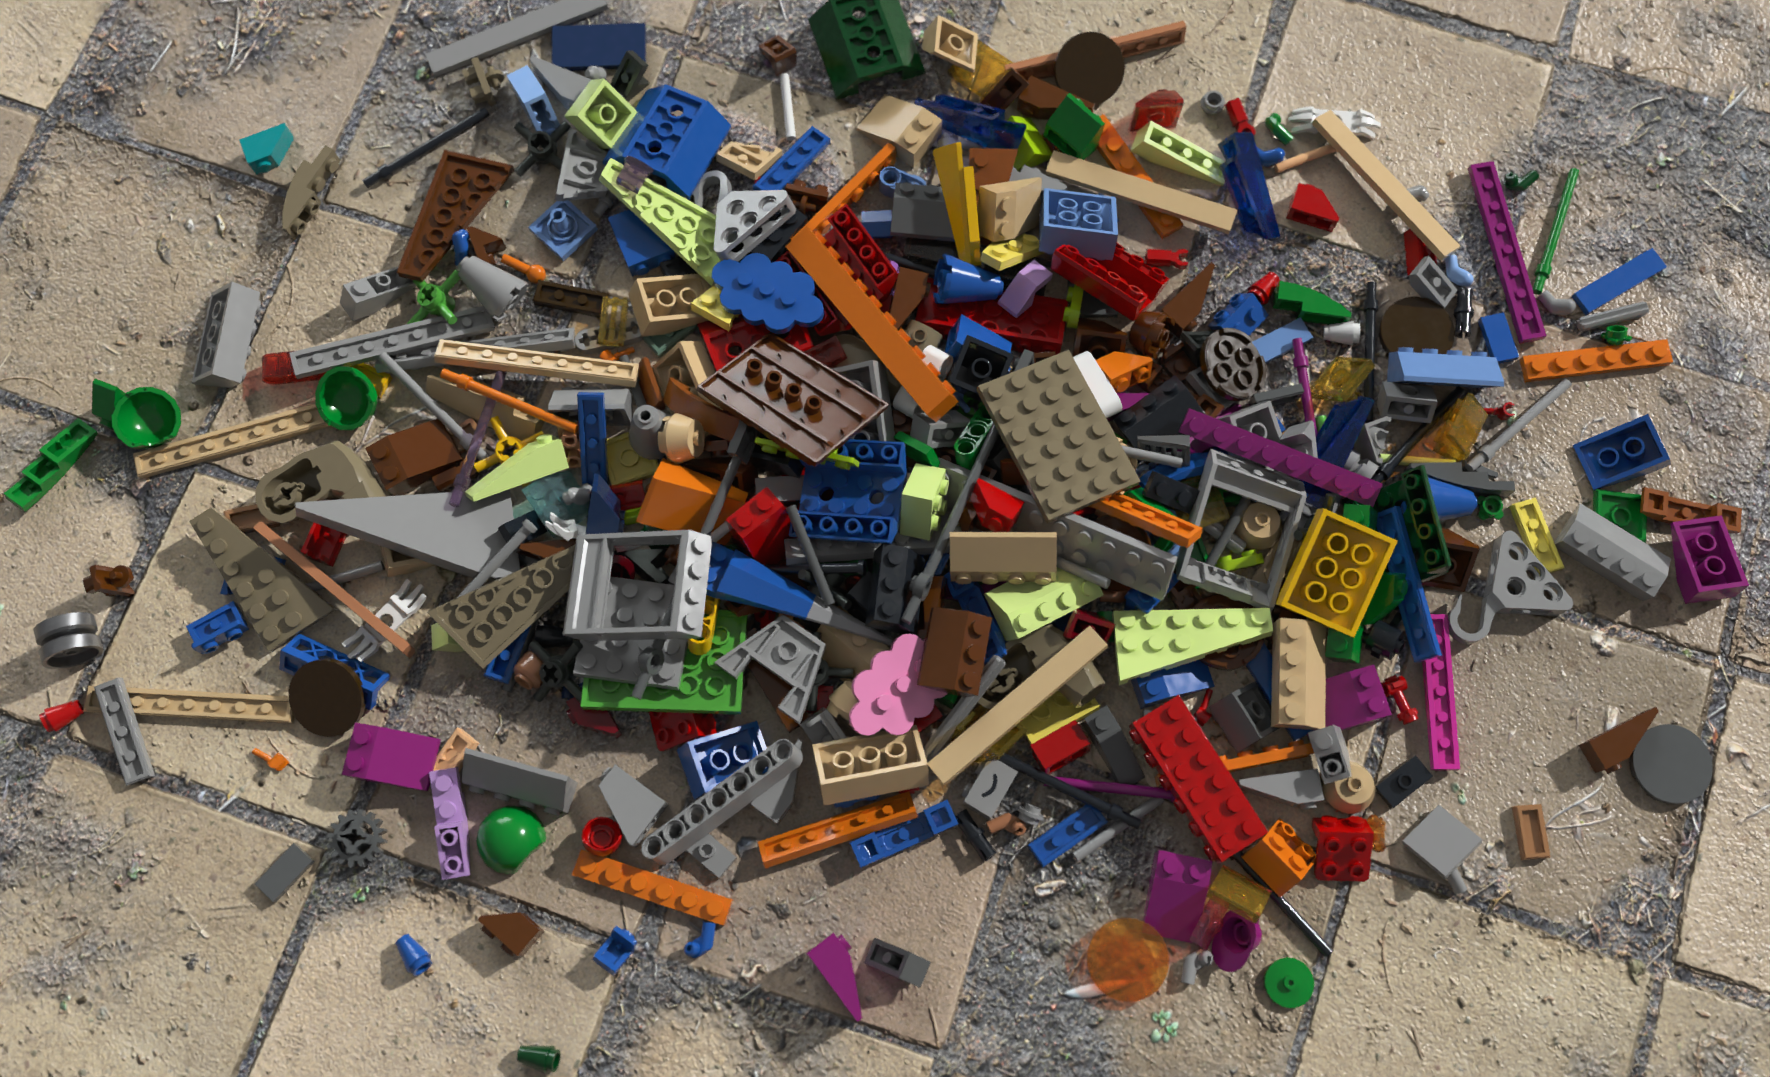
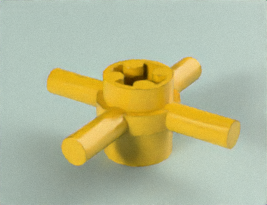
(504, 441)

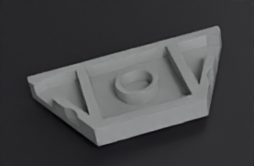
(580, 170)

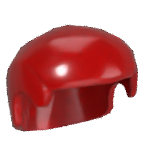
(601, 836)

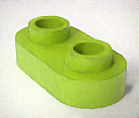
(1071, 313)
(1247, 559)

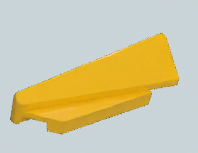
(960, 200)

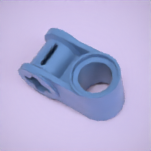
(897, 176)

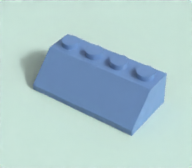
(1444, 369)

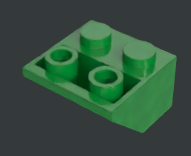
(1074, 128)

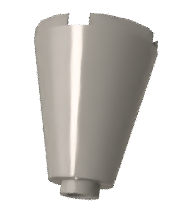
(492, 286)
(644, 431)

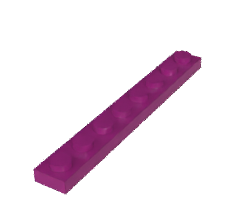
(1506, 252)
(1280, 457)

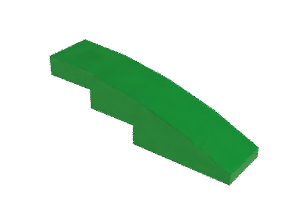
(52, 465)

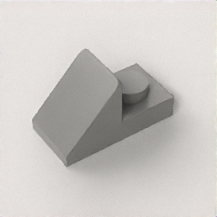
(1301, 438)

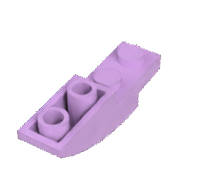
(452, 823)

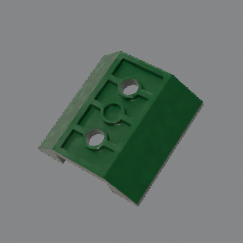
(847, 41)
(1420, 520)

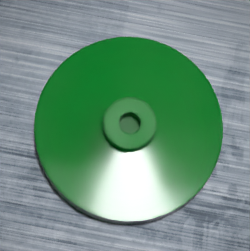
(1288, 982)

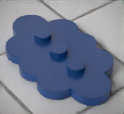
(767, 293)

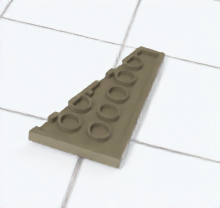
(265, 588)
(502, 610)

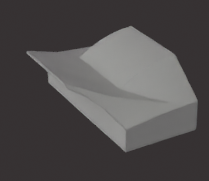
(1431, 282)

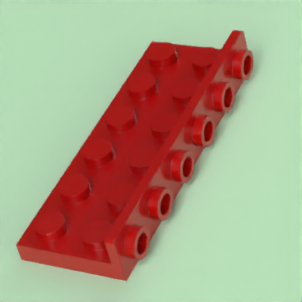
(1035, 330)
(1197, 780)

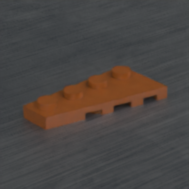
(991, 167)

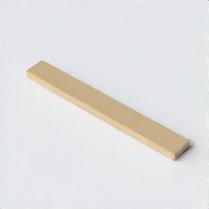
(1386, 185)
(1141, 192)
(536, 363)
(228, 441)
(202, 705)
(1017, 705)

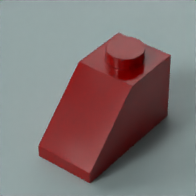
(1312, 208)
(995, 507)

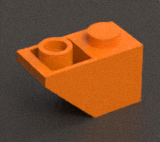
(1125, 369)

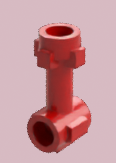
(1394, 686)

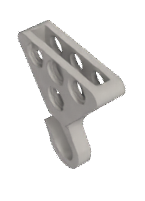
(736, 208)
(1528, 596)

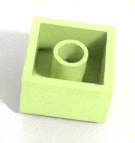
(600, 113)
(923, 501)

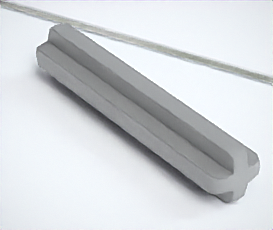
(1612, 316)

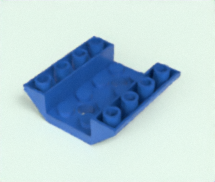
(685, 140)
(850, 511)

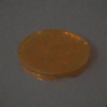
(1127, 959)

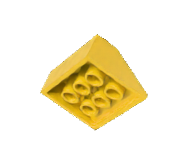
(1336, 572)

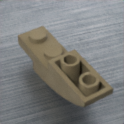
(302, 197)

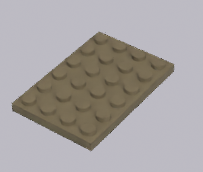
(1058, 436)

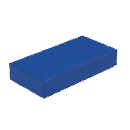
(1498, 337)

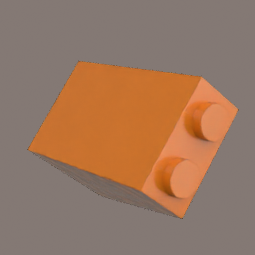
(682, 499)

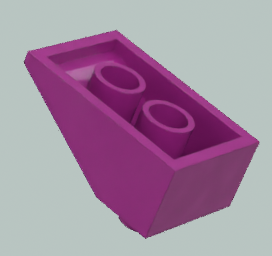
(1706, 560)
(1355, 699)
(390, 757)
(1176, 894)
(836, 966)

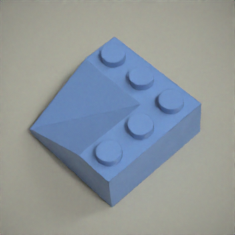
(1078, 221)

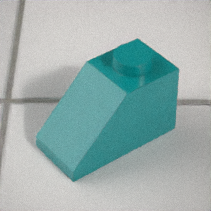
(267, 148)

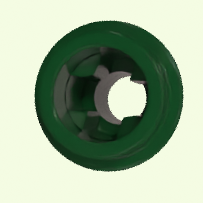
(540, 1057)

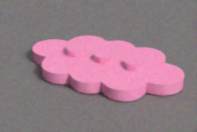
(889, 690)

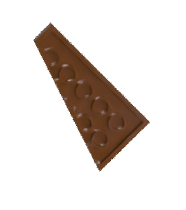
(453, 201)

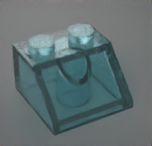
(546, 497)

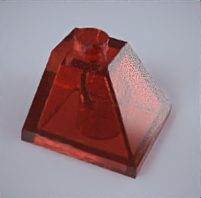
(1159, 107)

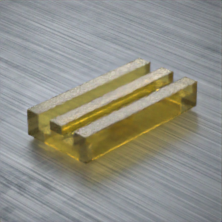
(615, 302)

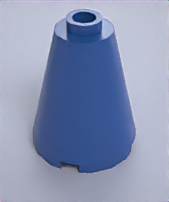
(964, 282)
(1450, 500)

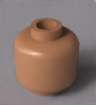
(528, 670)

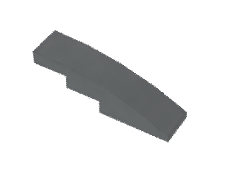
(1475, 481)

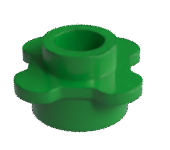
(1616, 335)
(1493, 501)

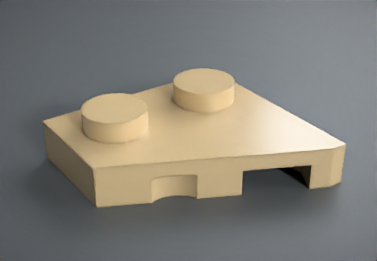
(748, 158)

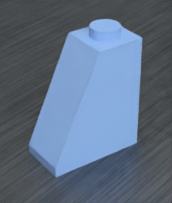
(533, 100)

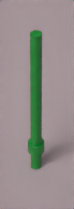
(1544, 269)

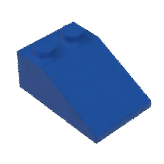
(1622, 453)
(1169, 683)
(719, 755)

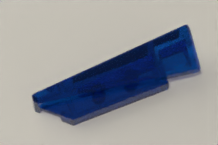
(975, 122)
(1248, 185)
(1337, 440)

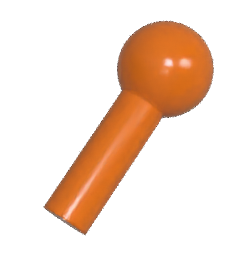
(533, 272)

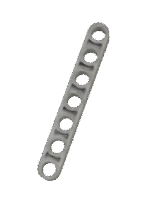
(710, 802)

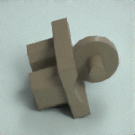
(491, 78)

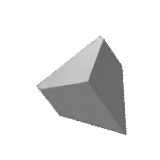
(1372, 439)

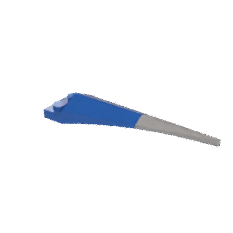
(748, 582)

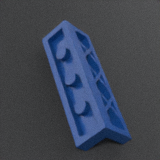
(293, 659)

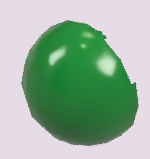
(345, 398)
(146, 418)
(509, 838)

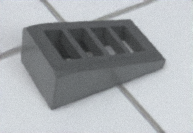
(1168, 441)

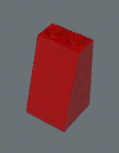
(761, 528)

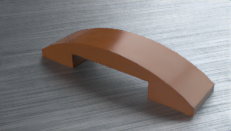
(712, 418)
(1667, 509)

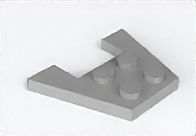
(787, 653)

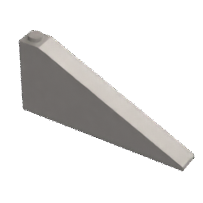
(425, 527)

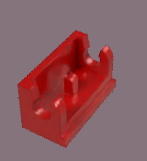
(323, 544)
(1060, 747)

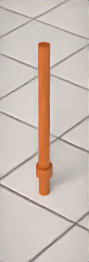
(466, 383)

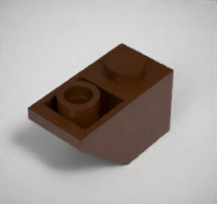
(514, 930)

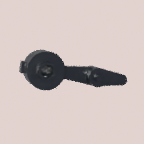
(1385, 638)

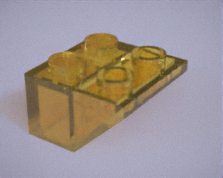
(1461, 428)

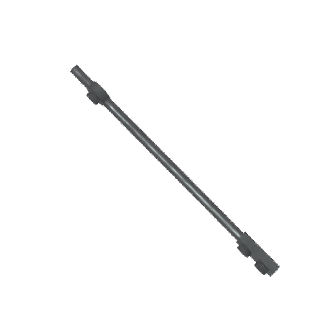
(740, 450)
(921, 584)

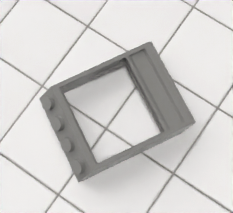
(1260, 486)
(592, 578)

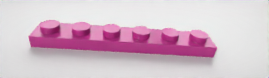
(1441, 702)

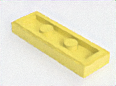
(1536, 534)

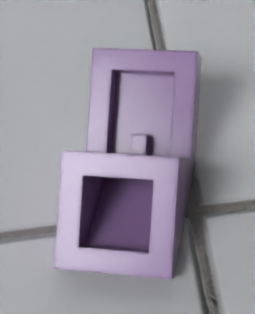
(1022, 289)

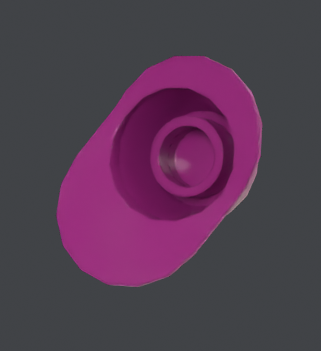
(1235, 942)

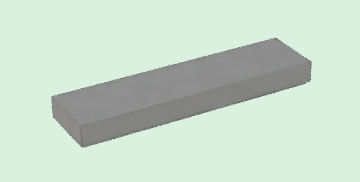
(124, 731)

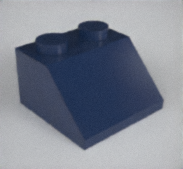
(604, 509)

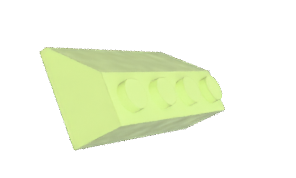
(1030, 605)

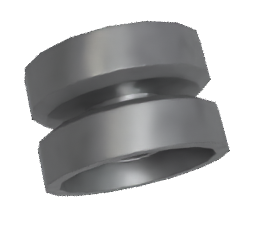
(68, 640)

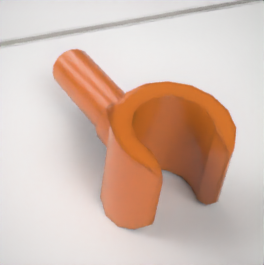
(607, 355)
(277, 762)

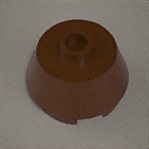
(1151, 333)

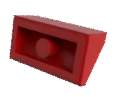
(1415, 250)

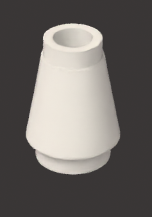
(1342, 332)

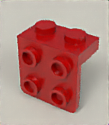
(678, 728)
(1342, 848)

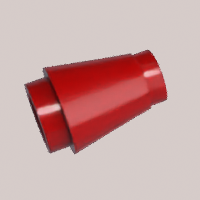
(1264, 287)
(61, 715)

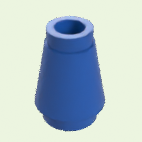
(414, 956)

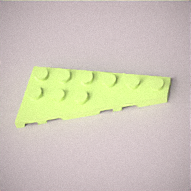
(674, 219)
(1181, 636)

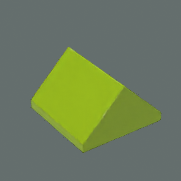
(1032, 148)

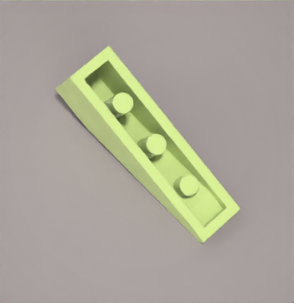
(1176, 153)
(528, 464)

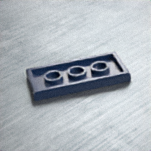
(596, 45)

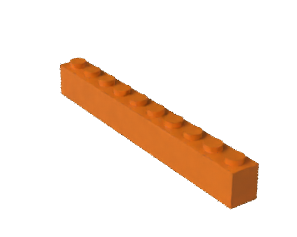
(872, 324)

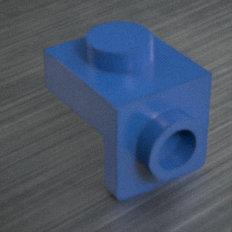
(615, 950)

